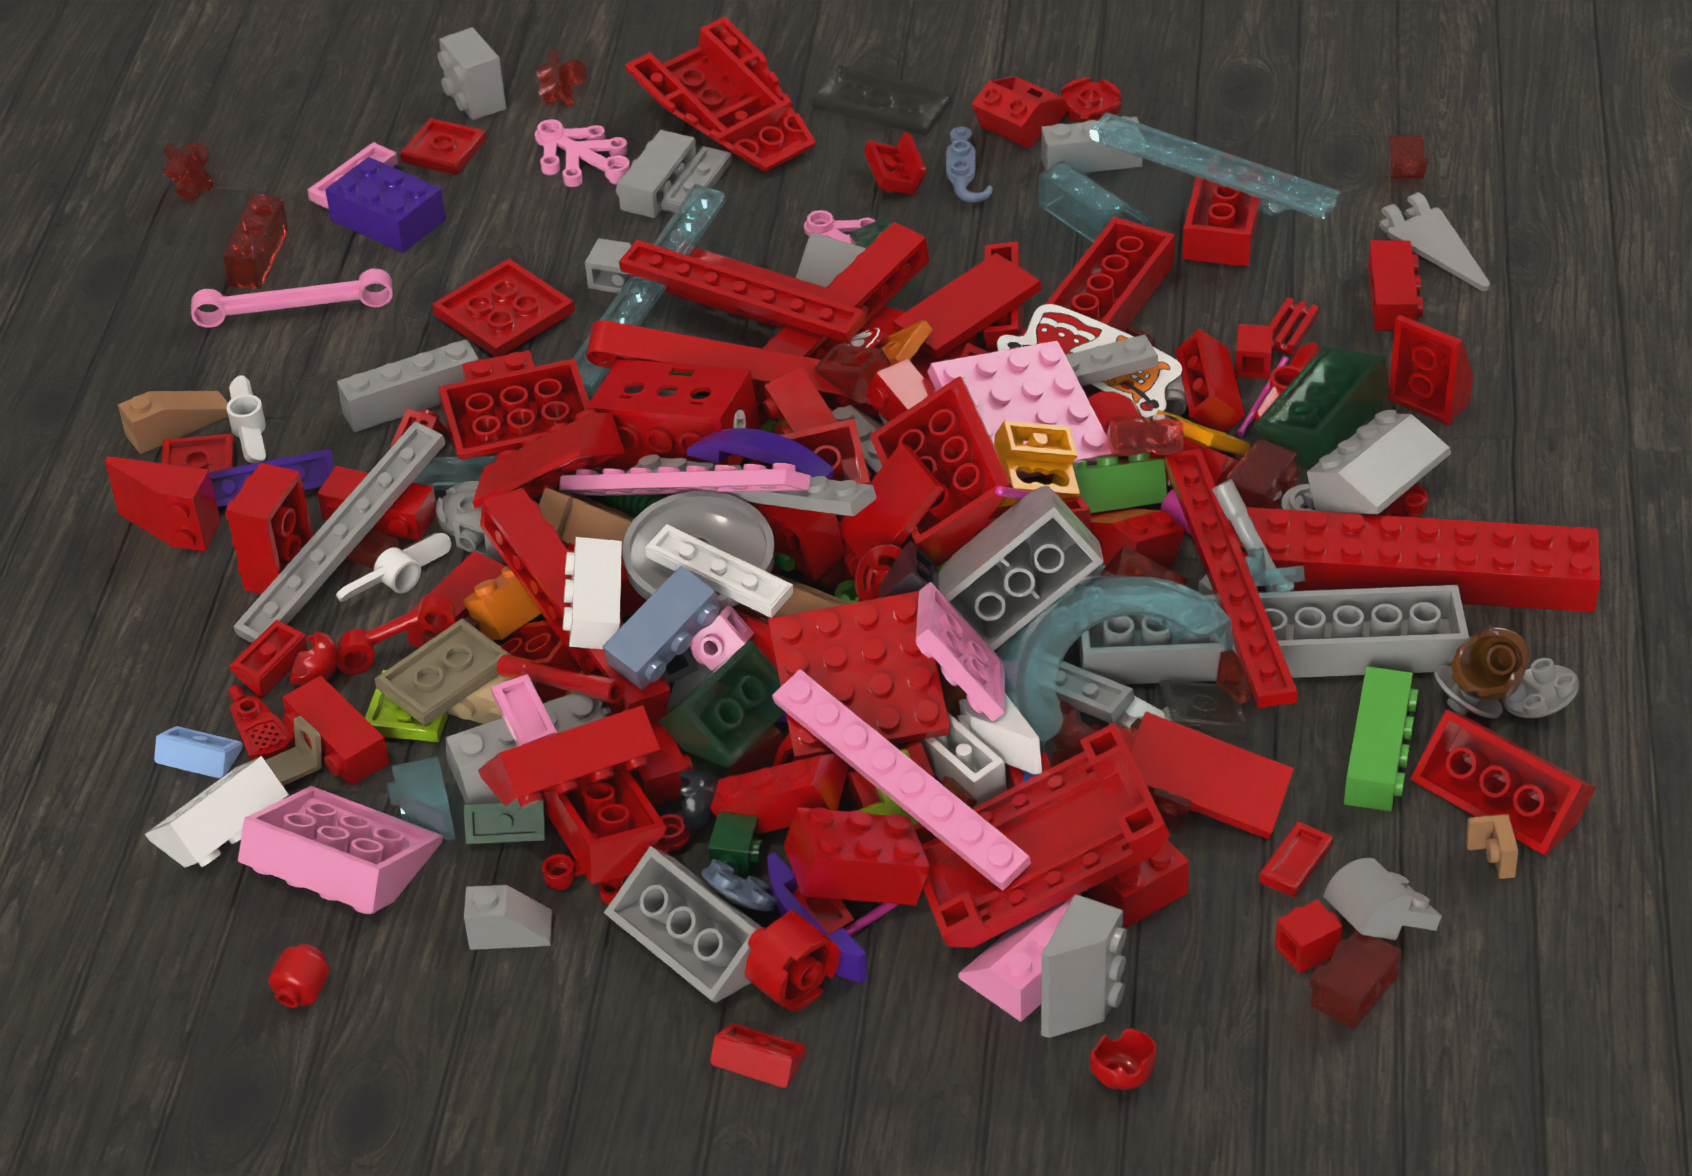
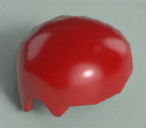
(315, 662)
(1124, 1061)

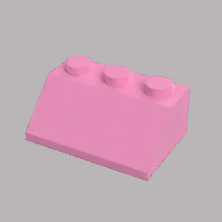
(1011, 966)

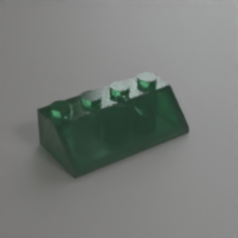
(1326, 403)

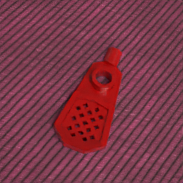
(258, 728)

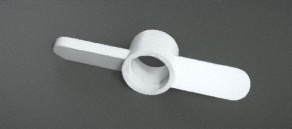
(247, 419)
(399, 567)

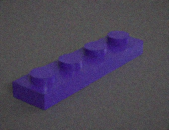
(313, 467)

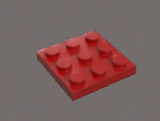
(503, 308)

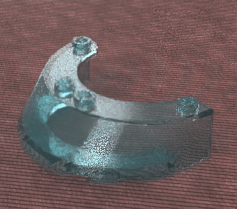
(1038, 648)

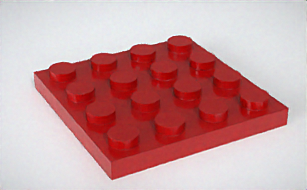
(869, 663)

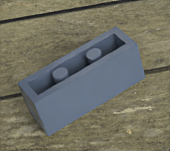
(662, 628)

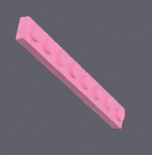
(696, 478)
(902, 780)

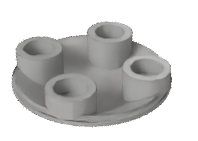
(1543, 690)

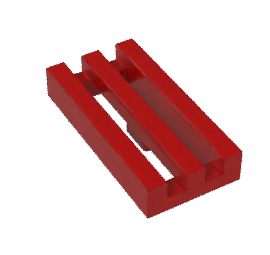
(1296, 312)

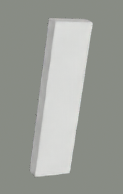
(720, 570)

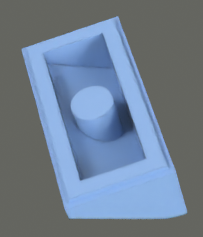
(196, 751)

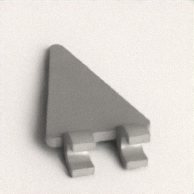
(1433, 239)

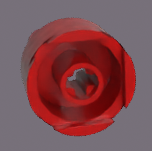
(791, 960)

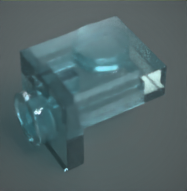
(1279, 579)

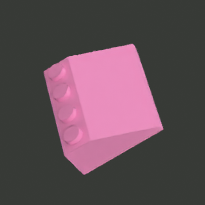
(336, 848)

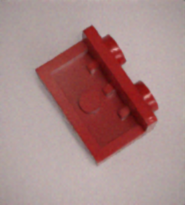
(896, 167)

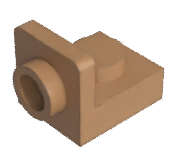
(1498, 839)

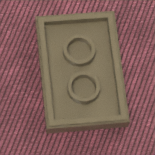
(441, 672)

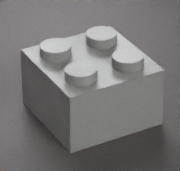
(471, 74)

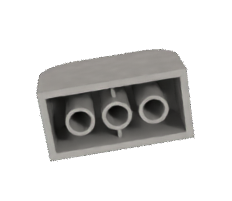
(1019, 566)

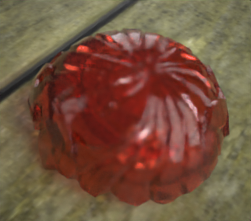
(1073, 728)

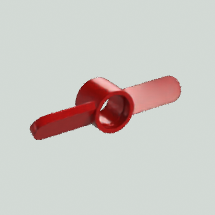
(1284, 375)

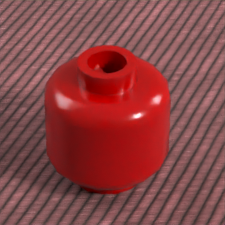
(299, 976)

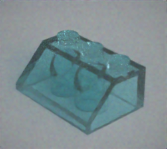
(1084, 201)

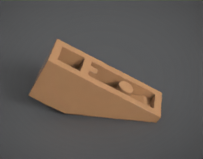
(169, 415)

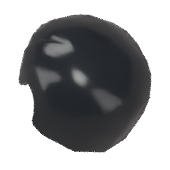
(697, 796)

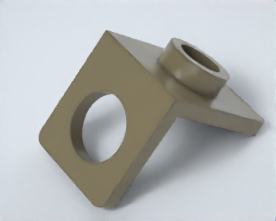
(300, 759)

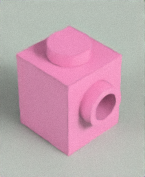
(720, 639)

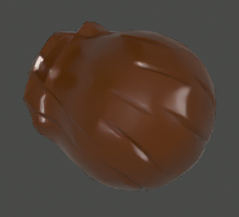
(1491, 663)

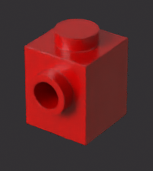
(1308, 935)

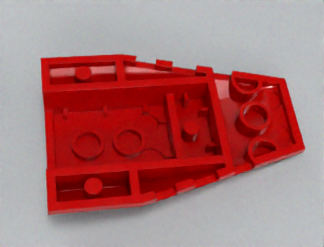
(728, 96)

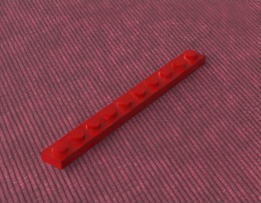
(1231, 580)

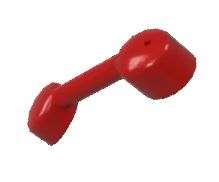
(357, 646)

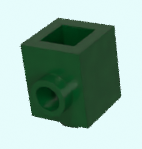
(736, 842)

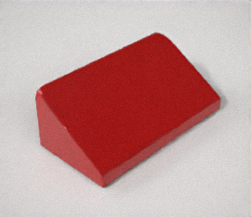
(269, 657)
(757, 1054)

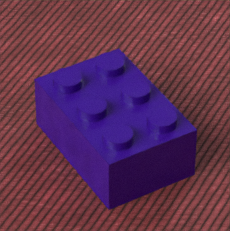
(385, 204)

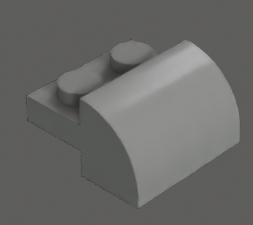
(1378, 900)

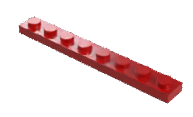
(743, 291)

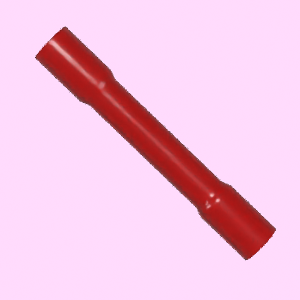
(590, 685)

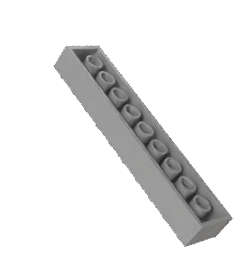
(1316, 632)

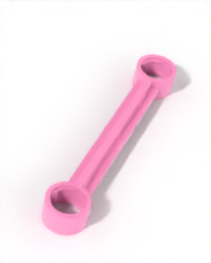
(291, 298)

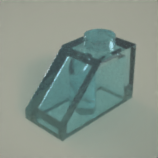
(422, 796)

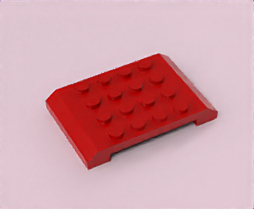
(1072, 821)

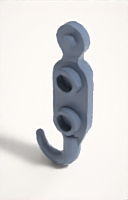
(961, 165)

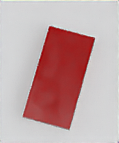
(970, 303)
(1212, 774)

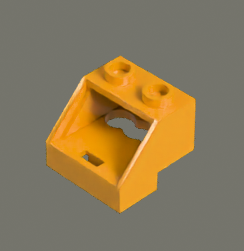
(1048, 451)

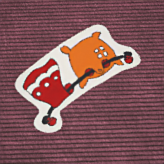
(1081, 333)

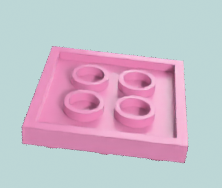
(960, 652)

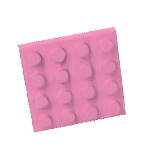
(1028, 387)

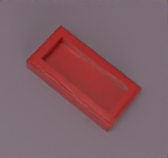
(1296, 859)

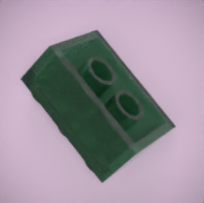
(727, 708)

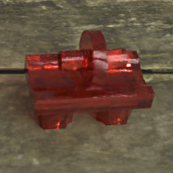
(558, 79)
(188, 169)

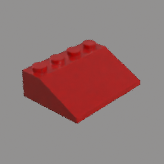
(511, 407)
(960, 454)

